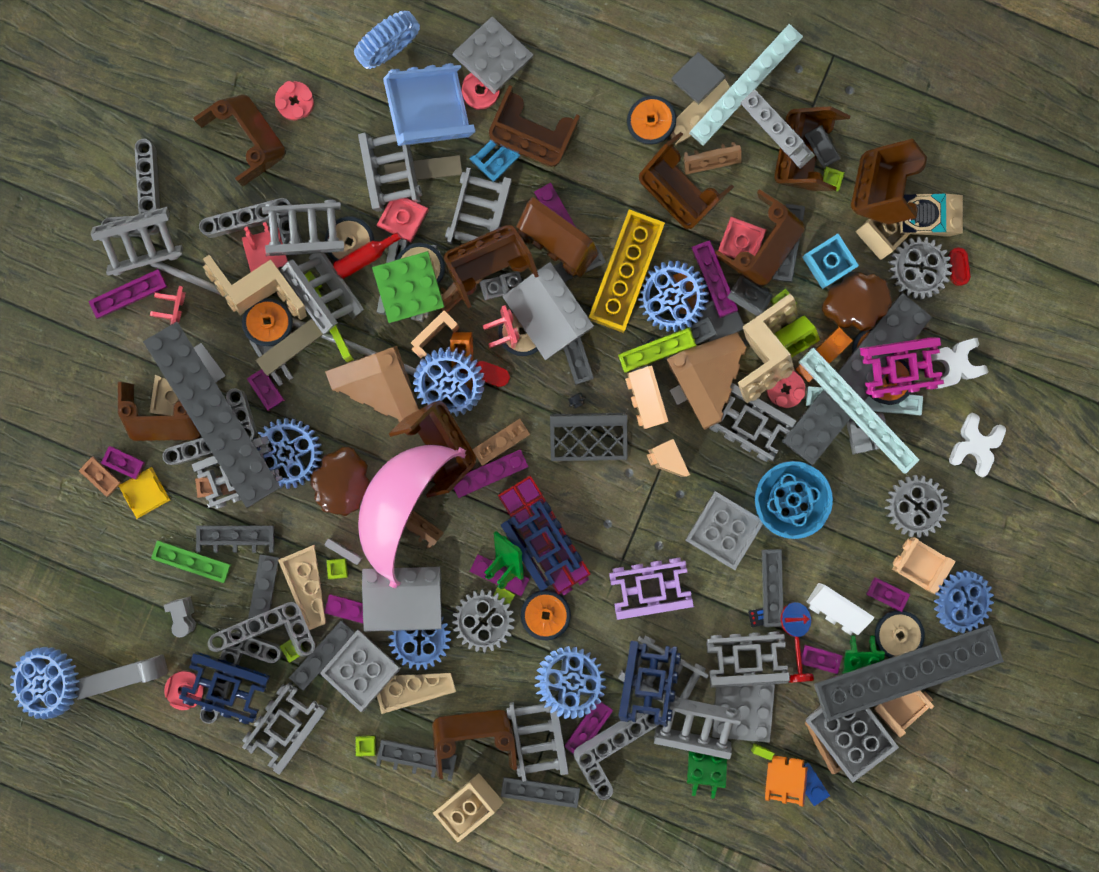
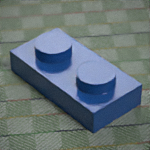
(814, 788)

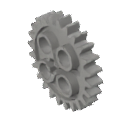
(917, 284)
(906, 519)
(496, 632)

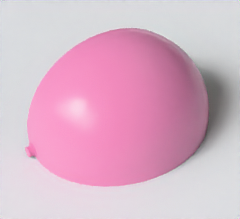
(391, 500)

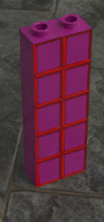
(517, 503)

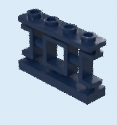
(530, 551)
(229, 670)
(634, 681)

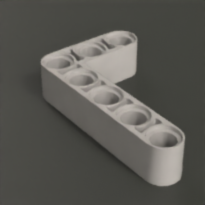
(142, 179)
(256, 220)
(200, 445)
(264, 626)
(237, 651)
(122, 676)
(610, 746)

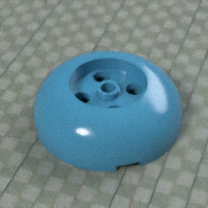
(815, 494)

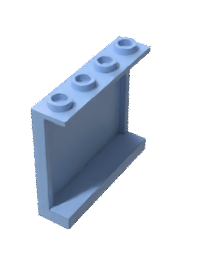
(427, 104)

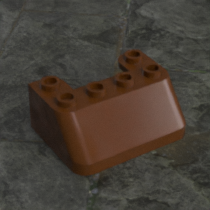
(528, 137)
(883, 180)
(556, 236)

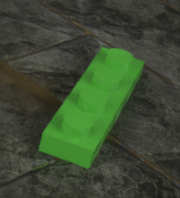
(191, 561)

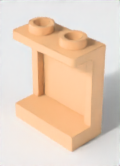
(431, 331)
(923, 565)
(903, 710)

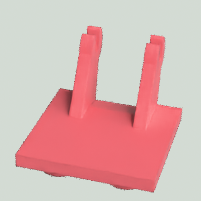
(255, 248)
(179, 300)
(507, 318)

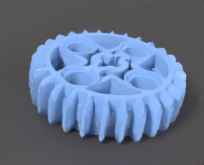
(386, 39)
(664, 301)
(451, 374)
(304, 472)
(44, 683)
(563, 686)

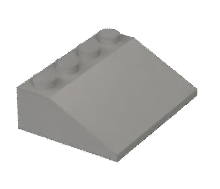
(548, 311)
(408, 607)
(853, 740)

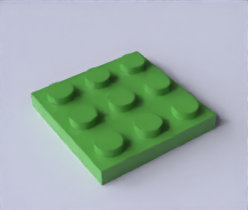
(408, 287)

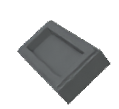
(822, 146)

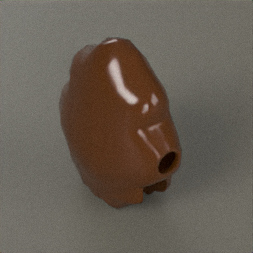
(858, 301)
(340, 482)

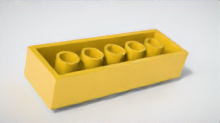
(626, 271)

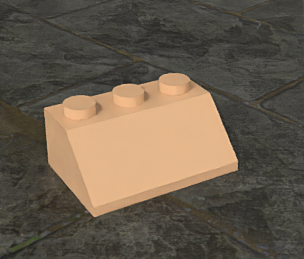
(646, 397)
(668, 458)

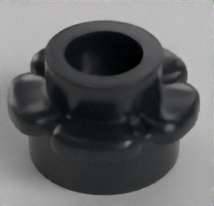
(576, 400)

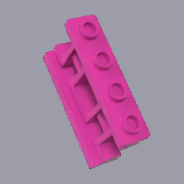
(900, 351)

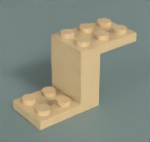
(254, 287)
(769, 349)

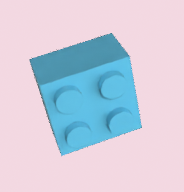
(830, 261)

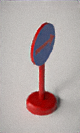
(796, 623)

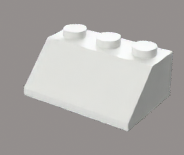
(838, 609)

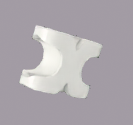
(957, 363)
(977, 445)

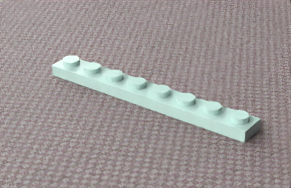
(746, 84)
(858, 410)

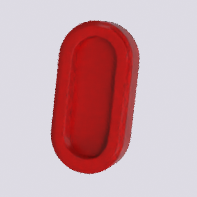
(960, 266)
(493, 374)

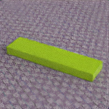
(339, 340)
(657, 350)

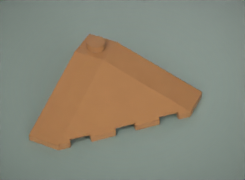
(707, 374)
(378, 382)

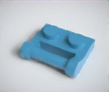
(497, 163)

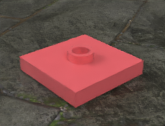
(403, 217)
(741, 238)

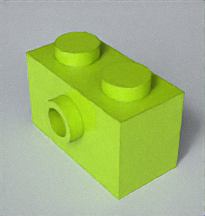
(798, 336)

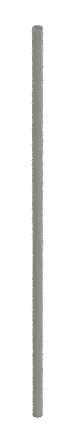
(297, 323)

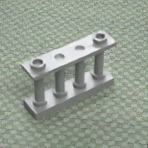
(374, 180)
(496, 206)
(140, 222)
(314, 245)
(313, 303)
(647, 684)
(699, 743)
(556, 744)

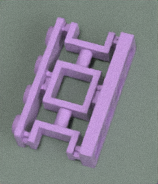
(653, 605)

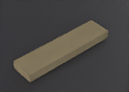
(428, 168)
(289, 347)

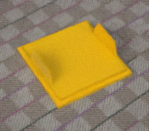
(144, 493)

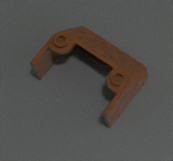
(803, 121)
(267, 148)
(675, 190)
(775, 249)
(486, 256)
(153, 427)
(439, 428)
(472, 726)

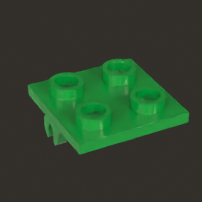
(506, 555)
(855, 660)
(706, 771)

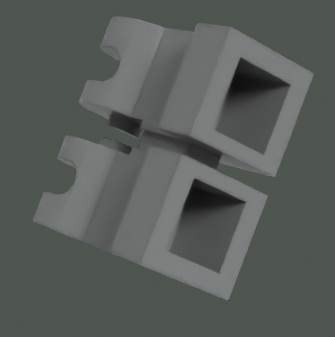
(859, 440)
(181, 616)

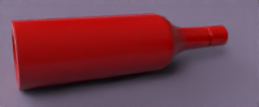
(363, 256)

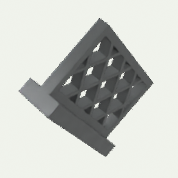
(593, 420)

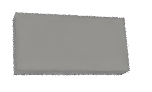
(343, 551)

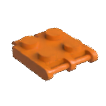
(786, 780)

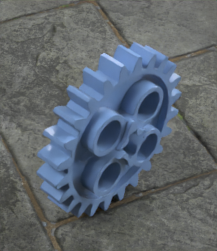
(963, 601)
(438, 640)

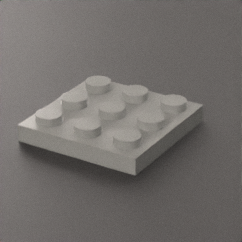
(493, 55)
(724, 530)
(360, 670)
(755, 710)

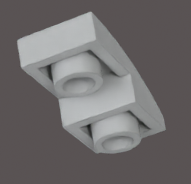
(500, 285)
(209, 363)

